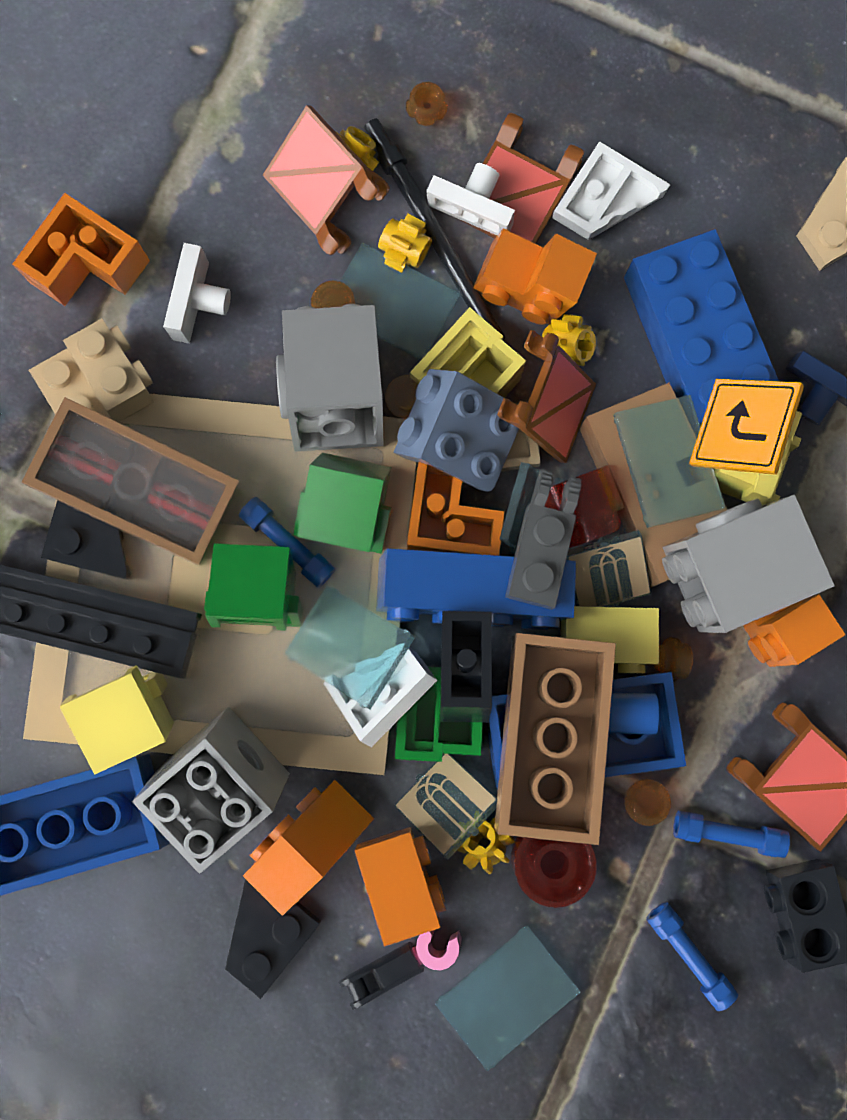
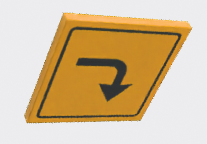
(747, 425)

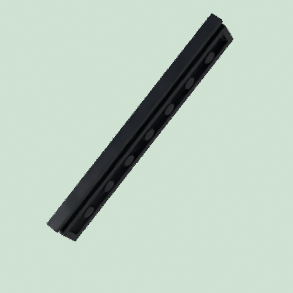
(97, 622)

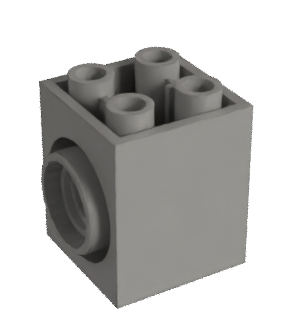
(331, 378)
(746, 565)
(213, 790)

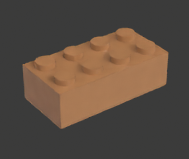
(555, 738)

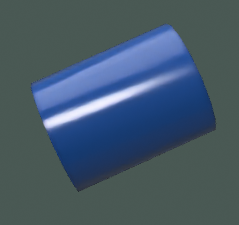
(634, 713)

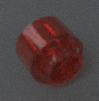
(595, 508)
(556, 888)

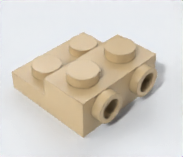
(95, 374)

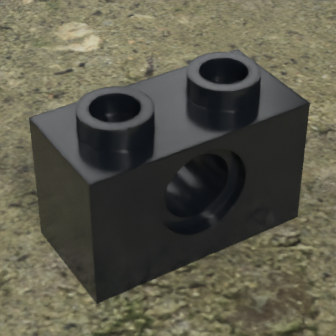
(466, 666)

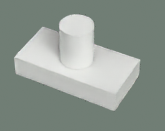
(473, 201)
(191, 294)

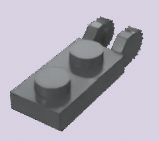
(543, 544)

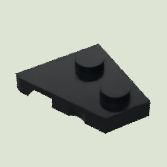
(85, 543)
(266, 940)

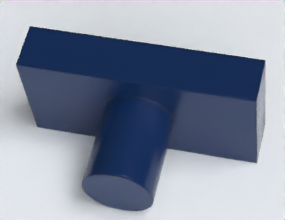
(827, 389)

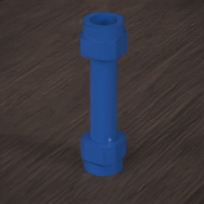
(259, 517)
(767, 840)
(714, 985)

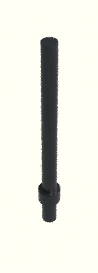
(394, 164)

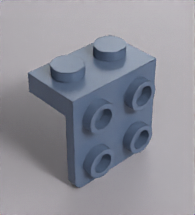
(457, 429)

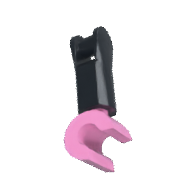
(400, 966)

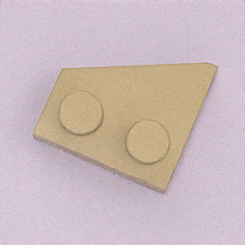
(826, 227)

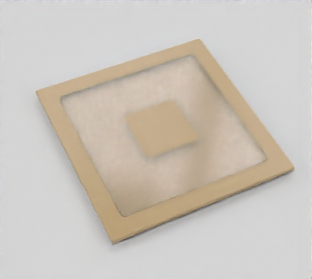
(238, 662)

